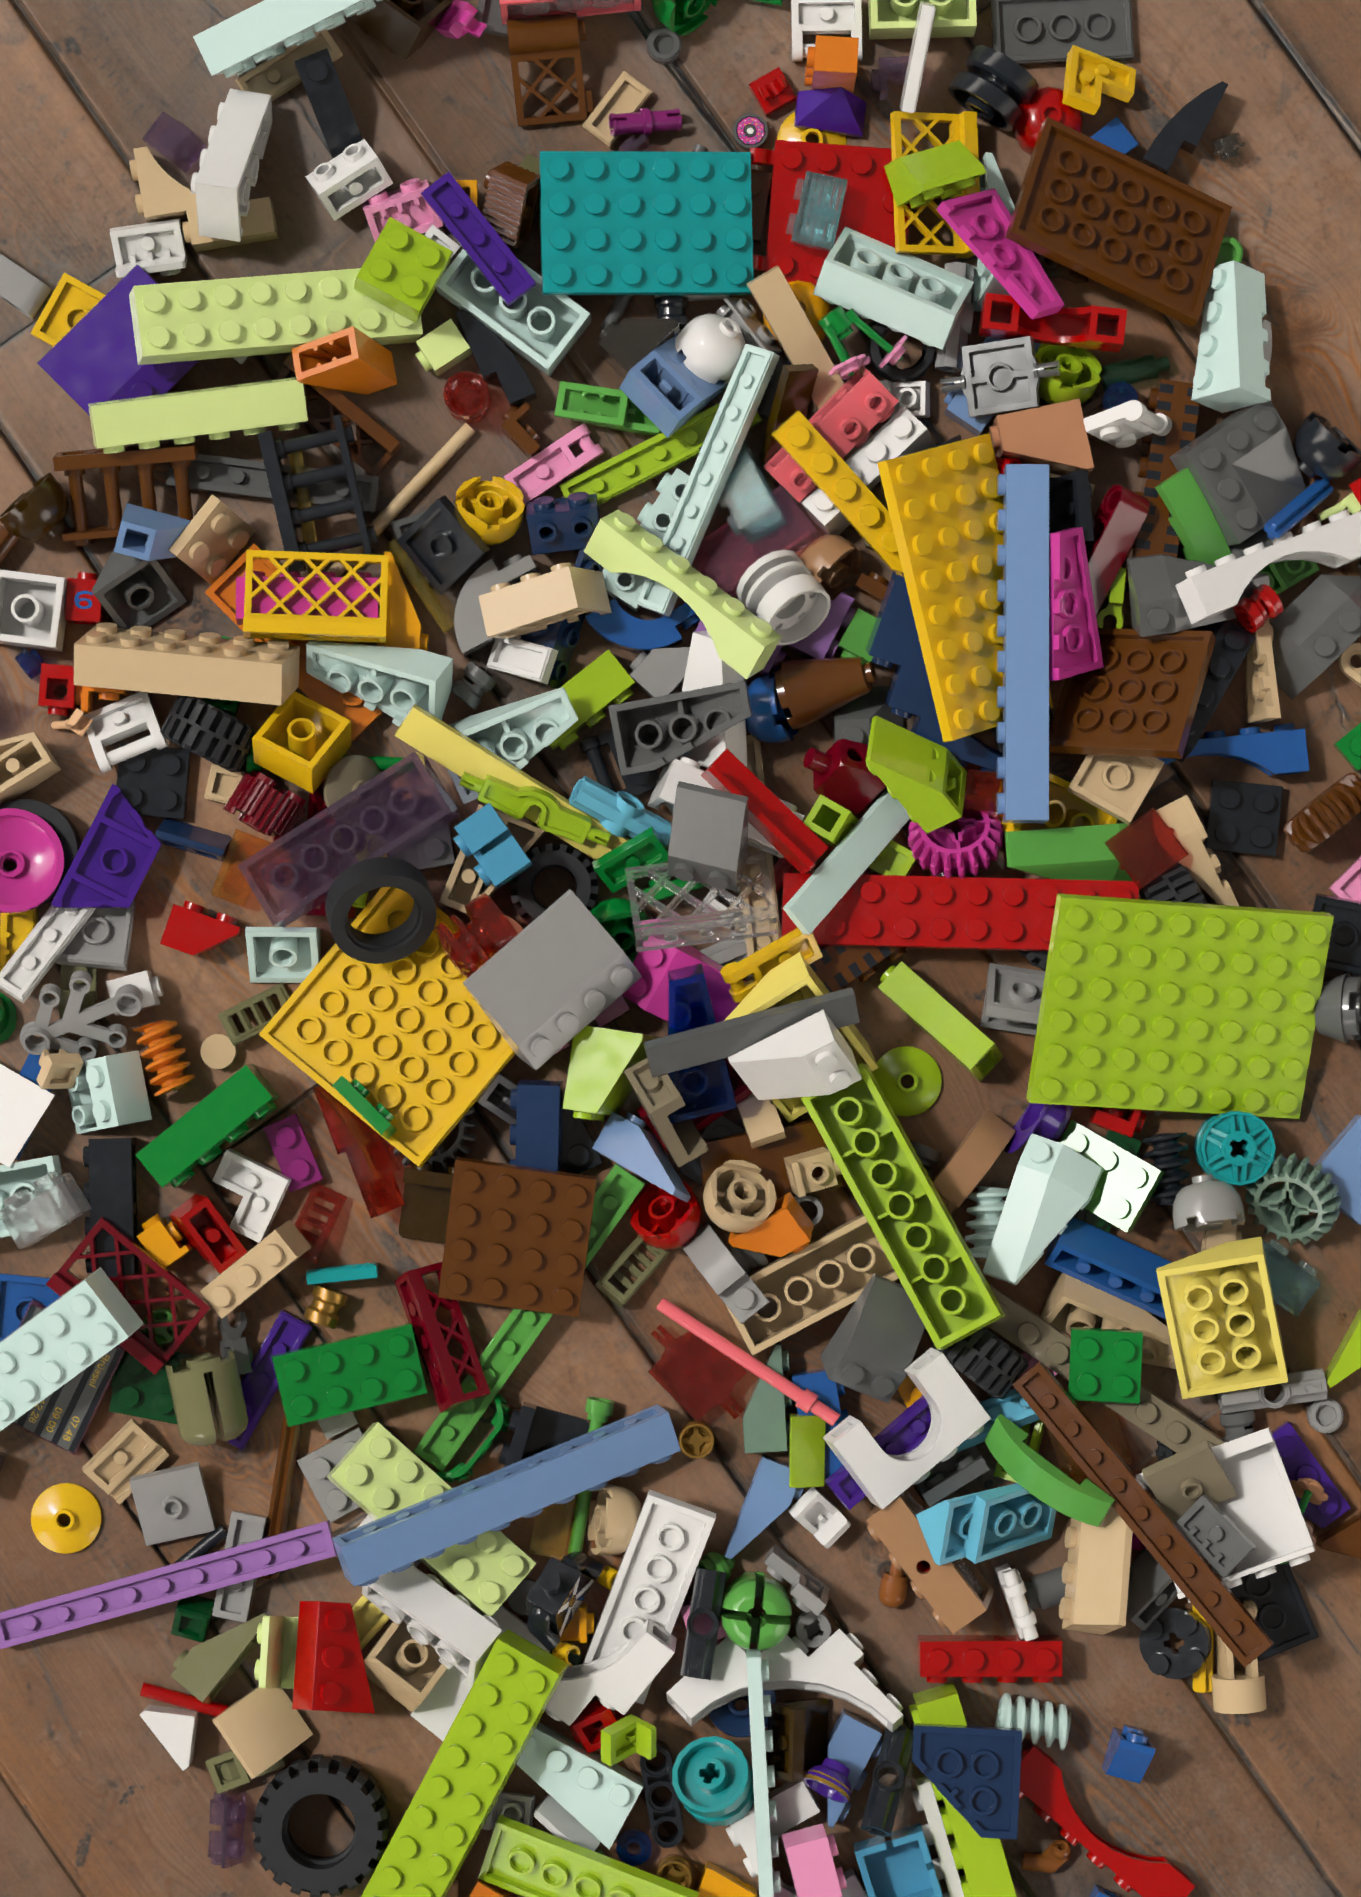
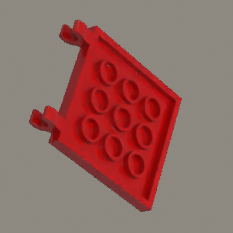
(865, 208)

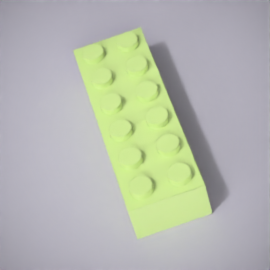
(388, 1477)

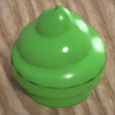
(717, 1562)

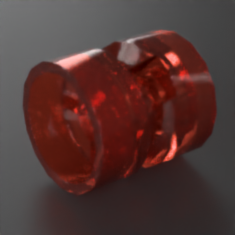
(467, 397)

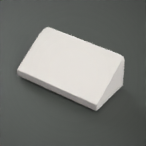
(563, 1824)

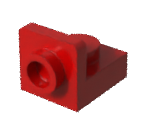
(1112, 1119)

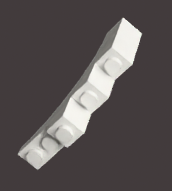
(827, 1670)

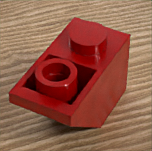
(195, 932)

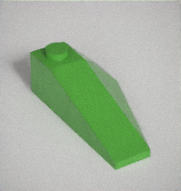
(1066, 853)

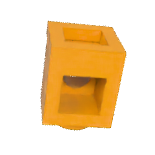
(163, 1240)

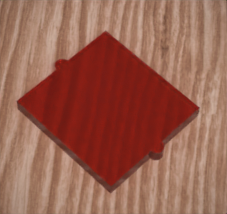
(1146, 848)

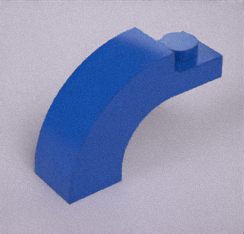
(638, 634)

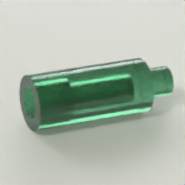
(1133, 370)

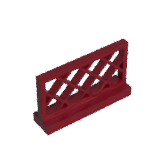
(139, 1344)

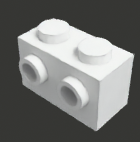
(349, 179)

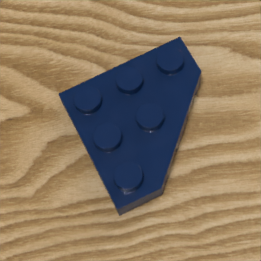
(975, 1772)

